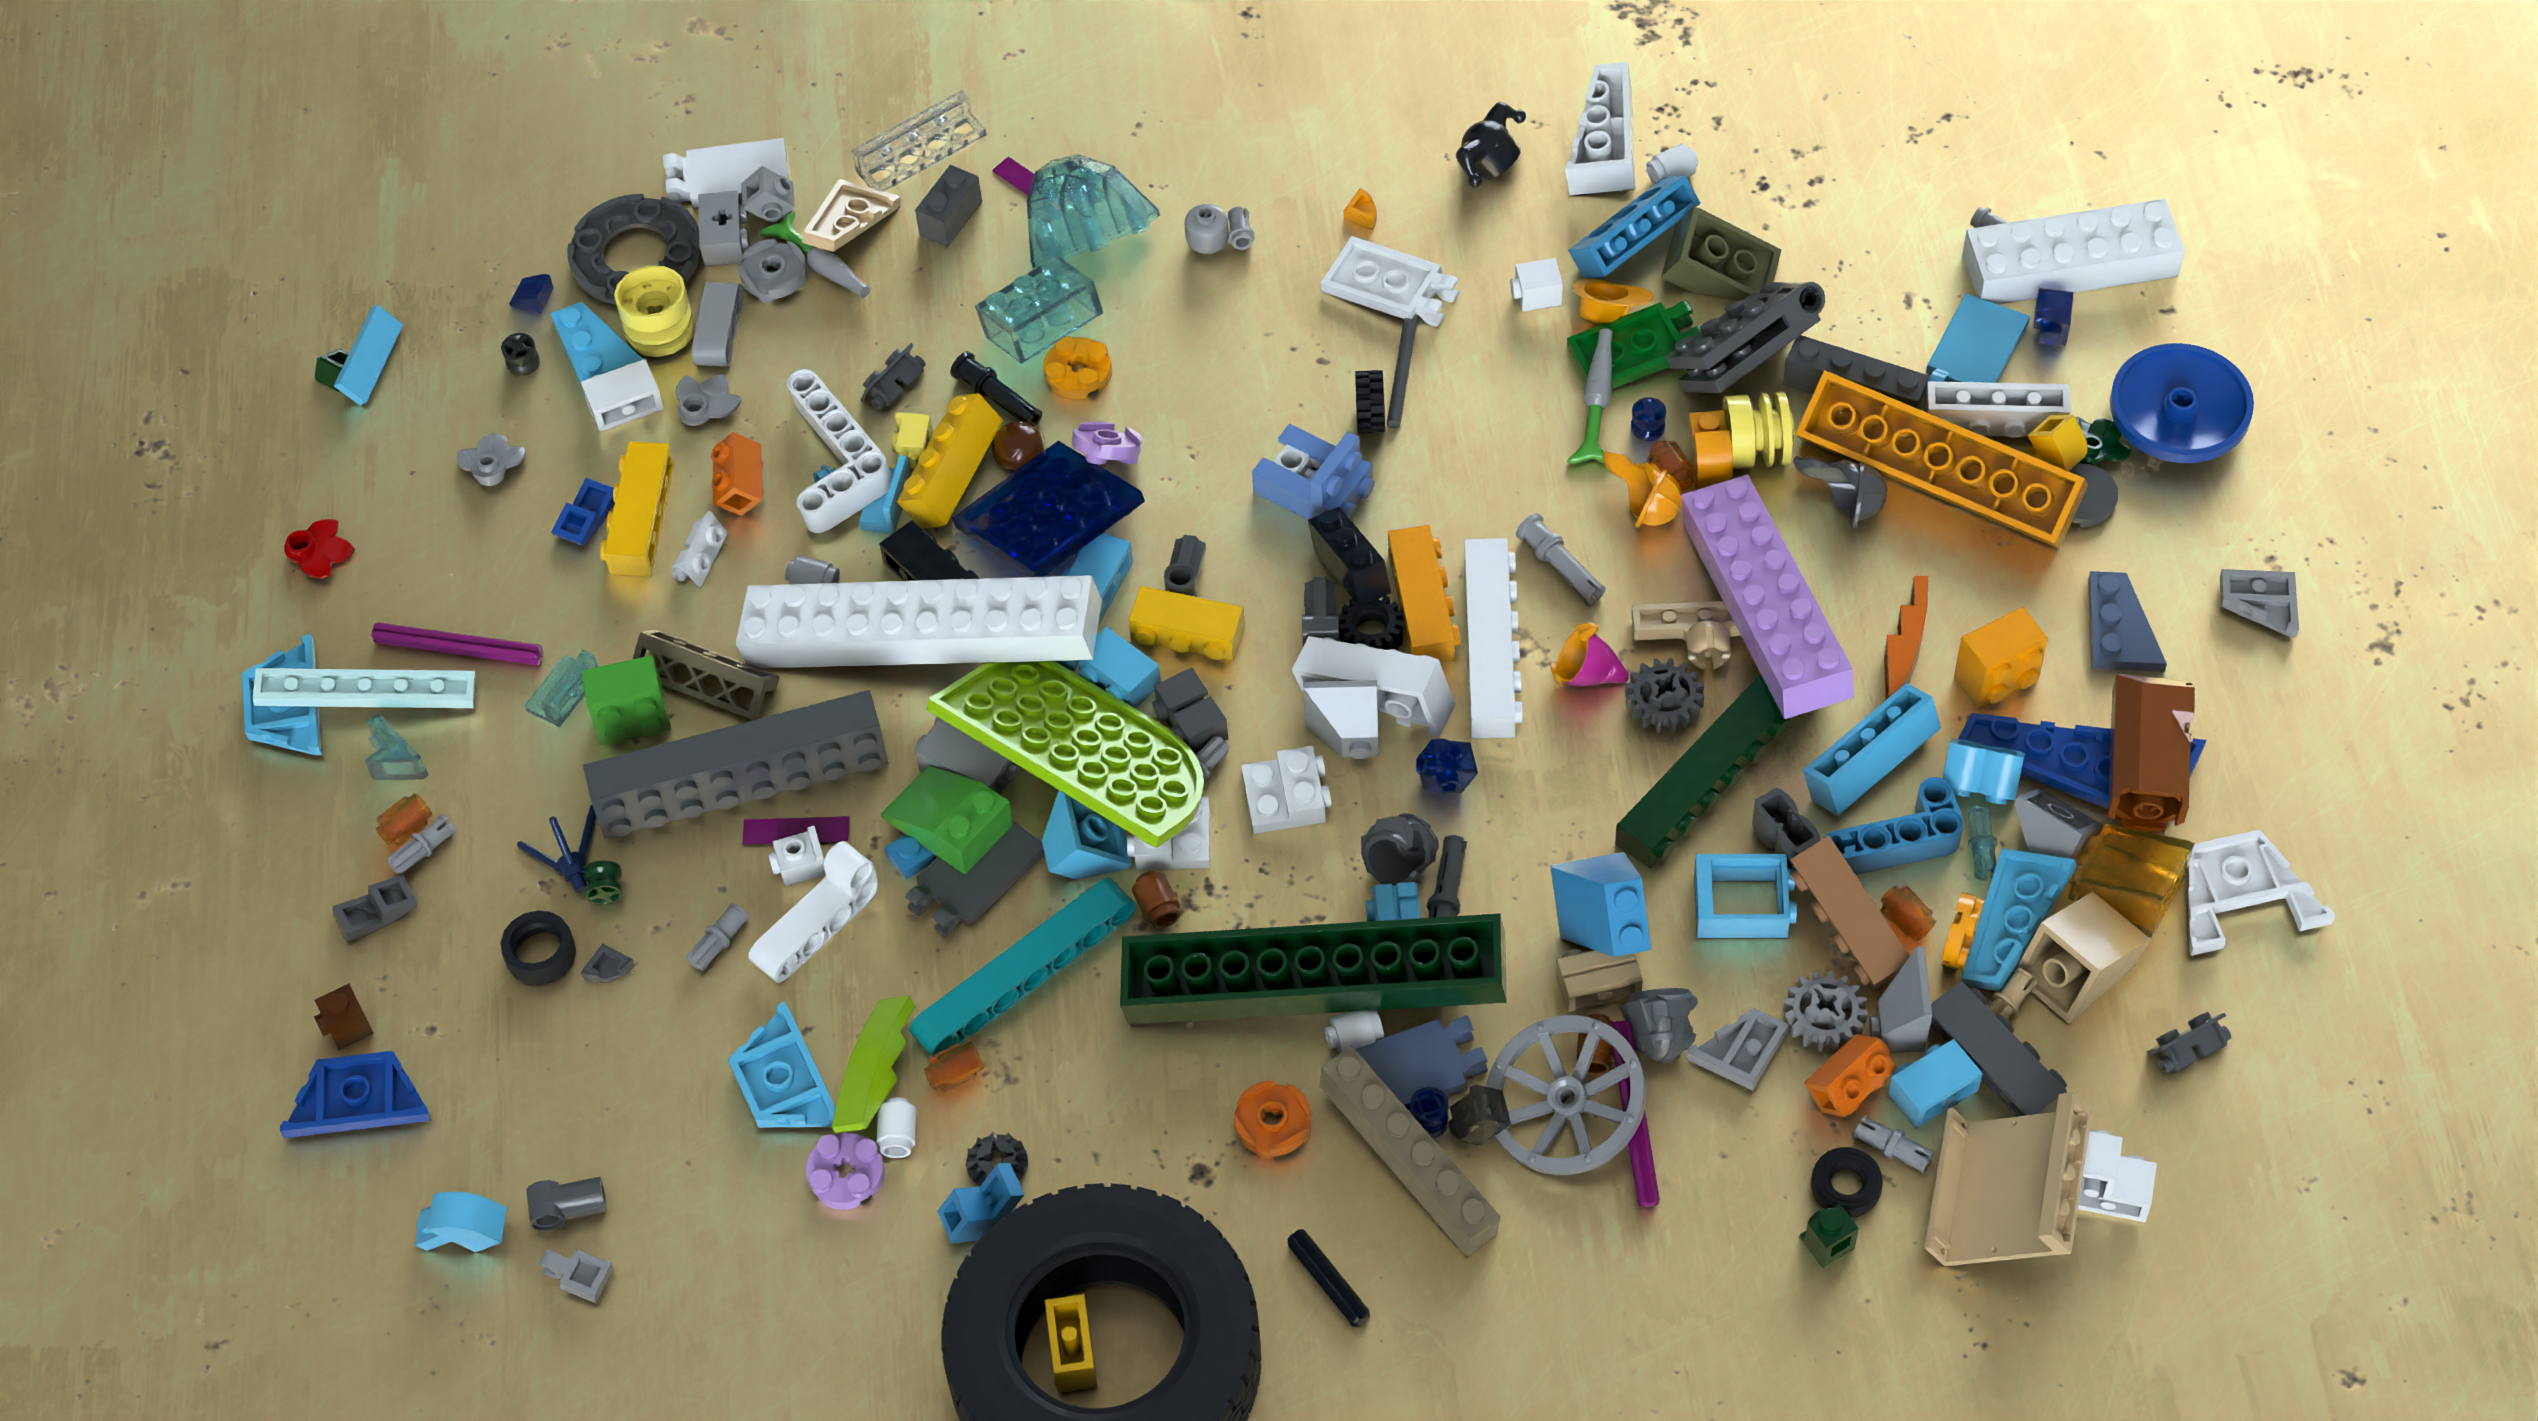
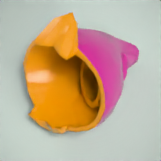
(1587, 660)

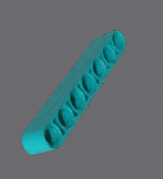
(1023, 967)

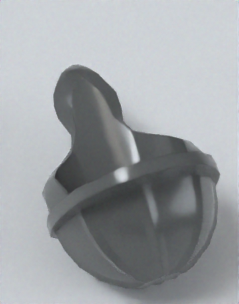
(1855, 487)

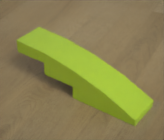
(869, 1067)

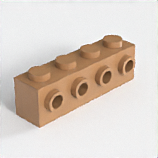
(1851, 913)

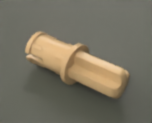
(2013, 993)

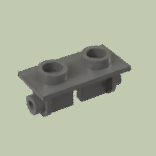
(900, 367)
(2177, 1049)

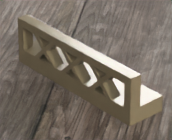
(711, 663)

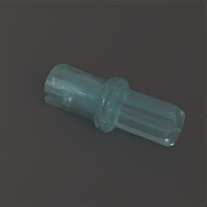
(1982, 842)

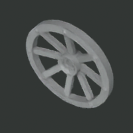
(1567, 1086)

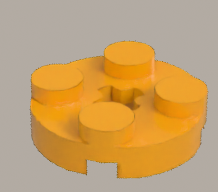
(1074, 351)
(1962, 931)

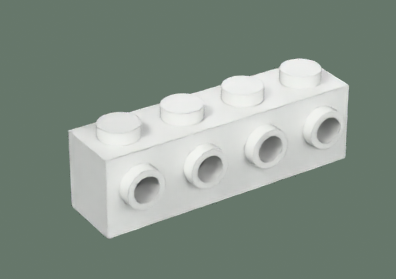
(1996, 407)

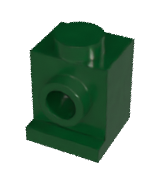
(1829, 1229)

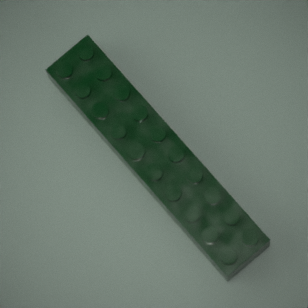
(1314, 969)

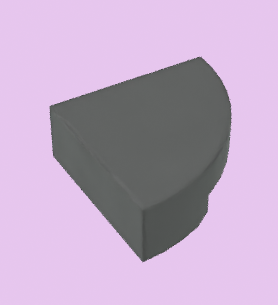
(607, 965)

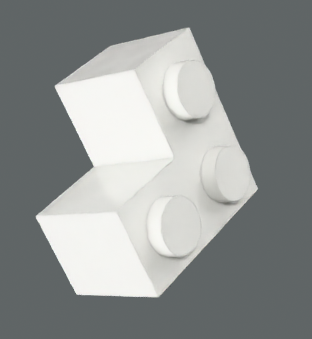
(2115, 1182)

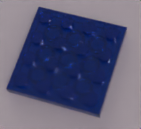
(1048, 510)

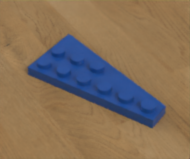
(2058, 756)

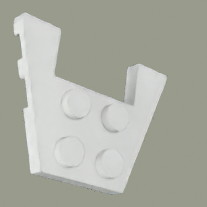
(2239, 874)

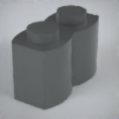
(1780, 825)

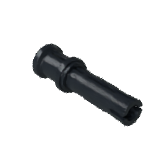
(985, 383)

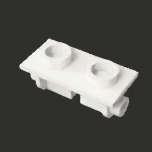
(703, 546)

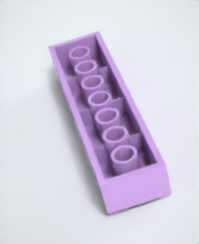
(1767, 597)

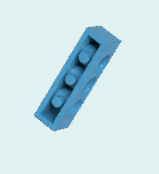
(1634, 226)

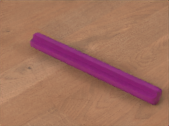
(457, 643)
(1640, 1144)

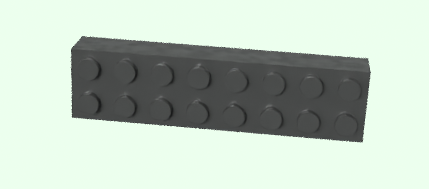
(736, 764)

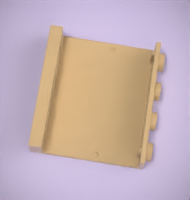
(2008, 1185)

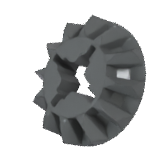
(982, 1151)

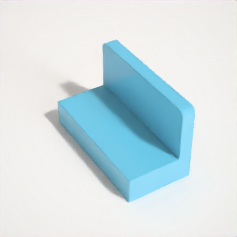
(885, 512)

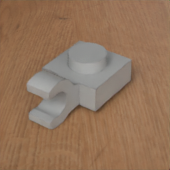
(580, 1276)

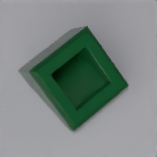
(329, 367)

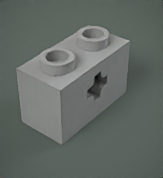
(722, 229)

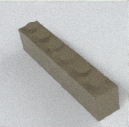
(1409, 1151)

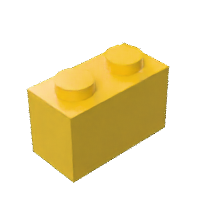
(1071, 1343)

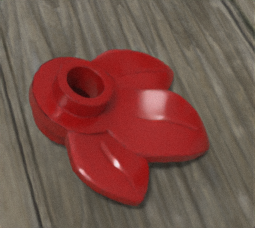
(320, 548)

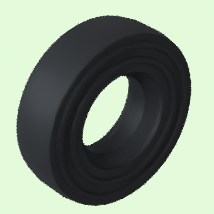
(1847, 1159)

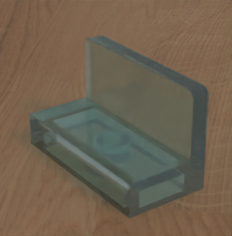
(561, 689)

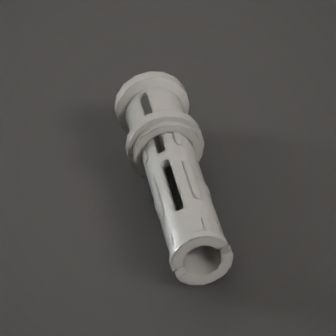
(1550, 548)

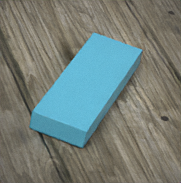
(368, 355)

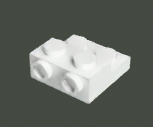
(1286, 790)
(1184, 851)

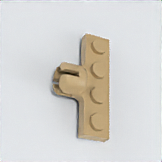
(1702, 625)

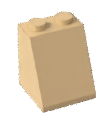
(2081, 955)

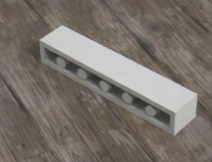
(1490, 638)

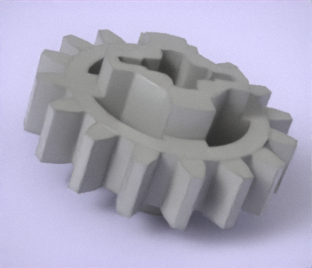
(1825, 1010)

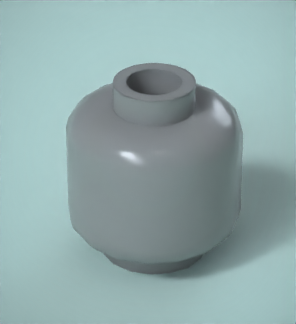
(1206, 228)

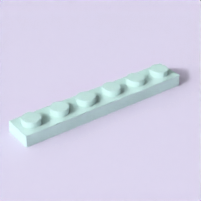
(364, 688)

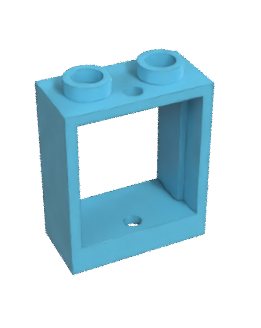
(1743, 868)

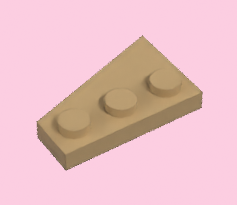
(847, 213)

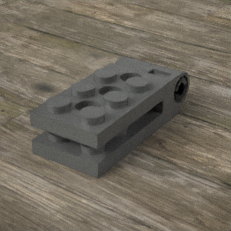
(1746, 335)

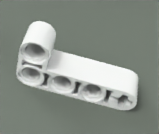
(819, 915)

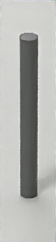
(1402, 372)

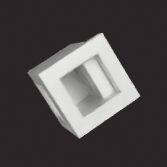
(798, 857)

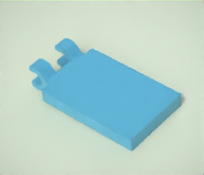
(1977, 342)

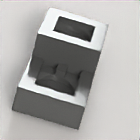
(383, 905)

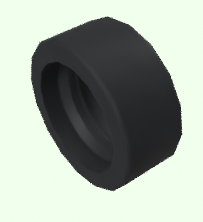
(531, 924)

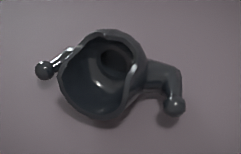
(1489, 145)

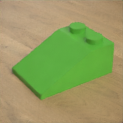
(951, 816)

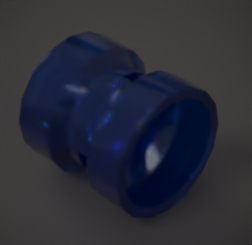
(1436, 1117)

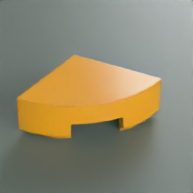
(1361, 210)

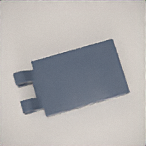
(1425, 1059)

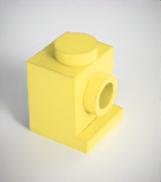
(912, 436)

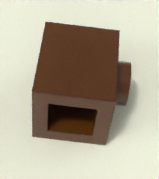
(342, 1017)

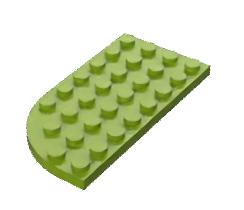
(1079, 743)

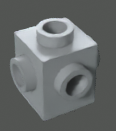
(768, 195)

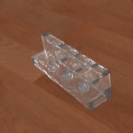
(913, 138)

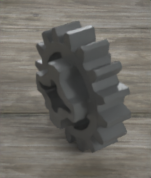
(1664, 695)

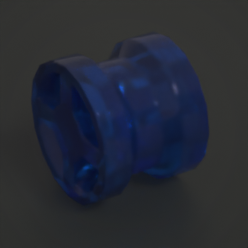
(1653, 411)

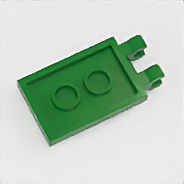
(1637, 342)

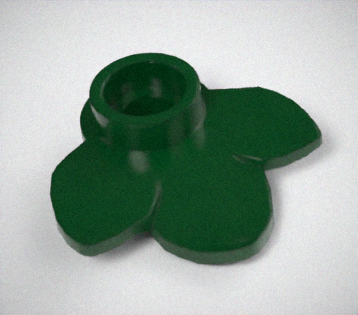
(2103, 441)

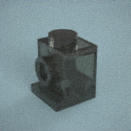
(1470, 1118)

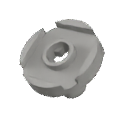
(776, 284)

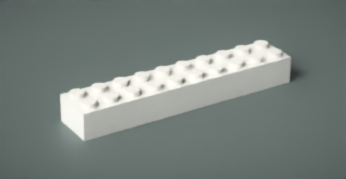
(920, 622)

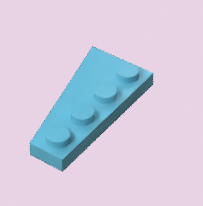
(2016, 904)

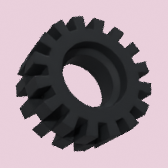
(1370, 401)
(1378, 611)

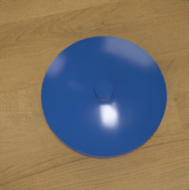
(2181, 403)

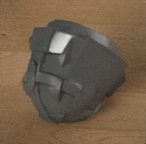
(1399, 849)
(1661, 1022)

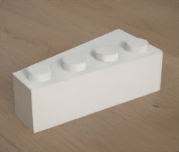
(1605, 139)
(1406, 683)

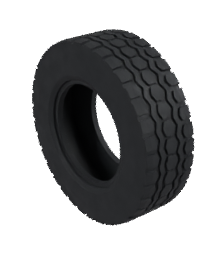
(1097, 1240)

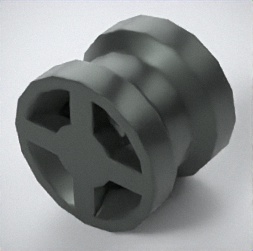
(520, 354)

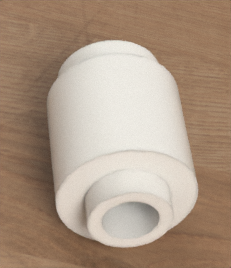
(1672, 162)
(1353, 1029)
(896, 1128)

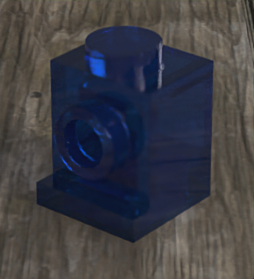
(2053, 316)

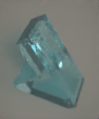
(393, 755)

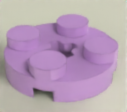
(1103, 443)
(836, 1151)

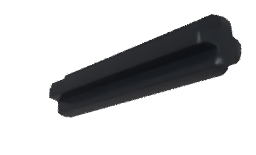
(1328, 1278)

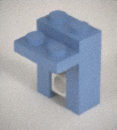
(1314, 474)

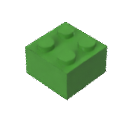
(626, 700)

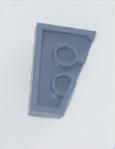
(2119, 627)

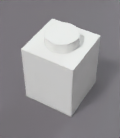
(1537, 284)

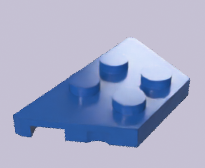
(355, 1095)

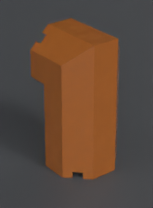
(2150, 751)

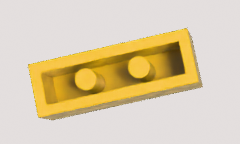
(1186, 623)

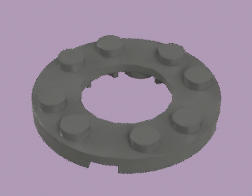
(622, 214)

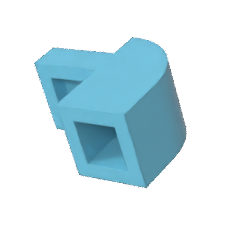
(460, 1218)

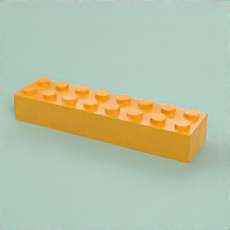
(1942, 459)

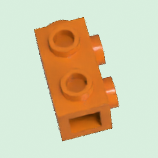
(737, 474)
(1851, 1075)

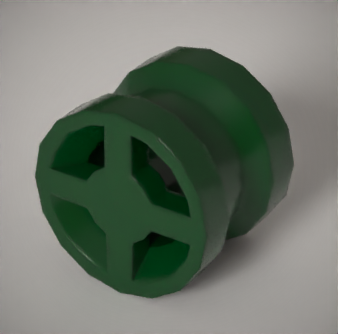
(603, 882)

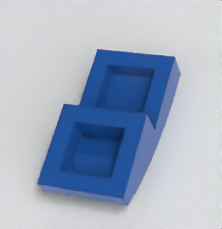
(586, 514)

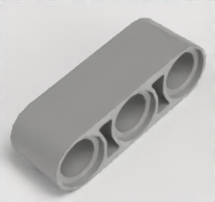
(717, 324)

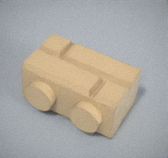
(1596, 978)

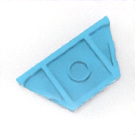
(283, 726)
(781, 1076)

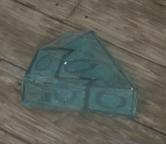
(1082, 207)

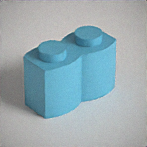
(1983, 770)

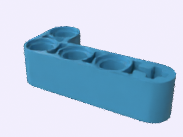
(1889, 833)

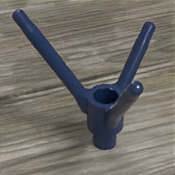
(571, 863)

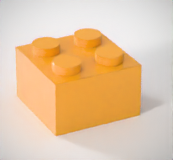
(2000, 657)

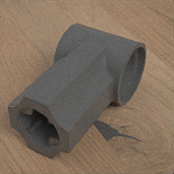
(1185, 566)
(1320, 610)
(554, 1203)

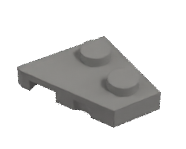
(2262, 597)
(1742, 1048)

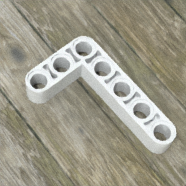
(864, 469)

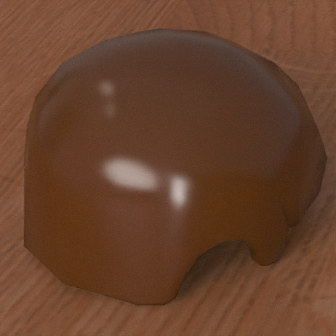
(1017, 444)

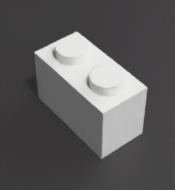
(622, 395)

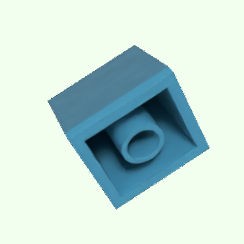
(1601, 904)

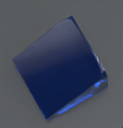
(532, 293)

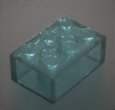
(1039, 309)

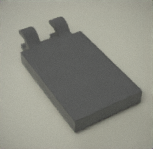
(972, 894)

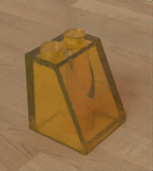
(2133, 873)

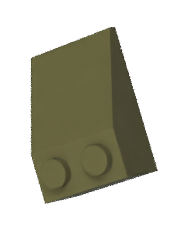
(1718, 258)

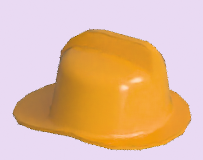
(1607, 302)

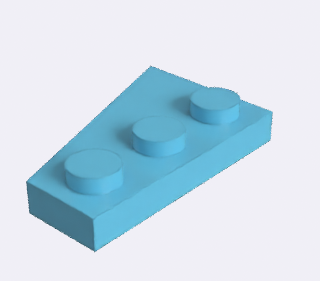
(590, 342)

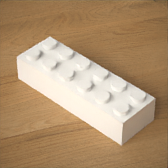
(2073, 251)

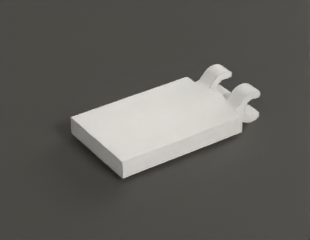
(721, 168)
(1389, 281)

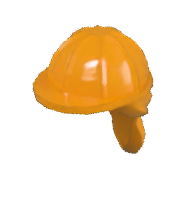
(1652, 492)

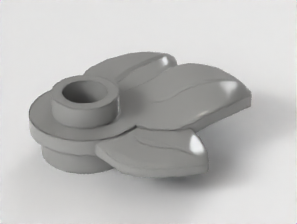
(705, 399)
(490, 459)

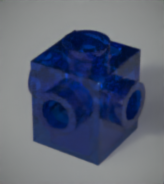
(1446, 766)

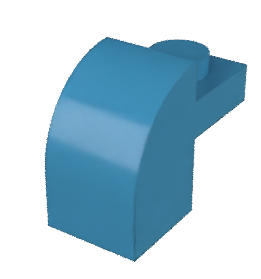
(974, 1210)

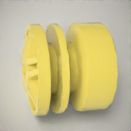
(654, 311)
(1759, 429)

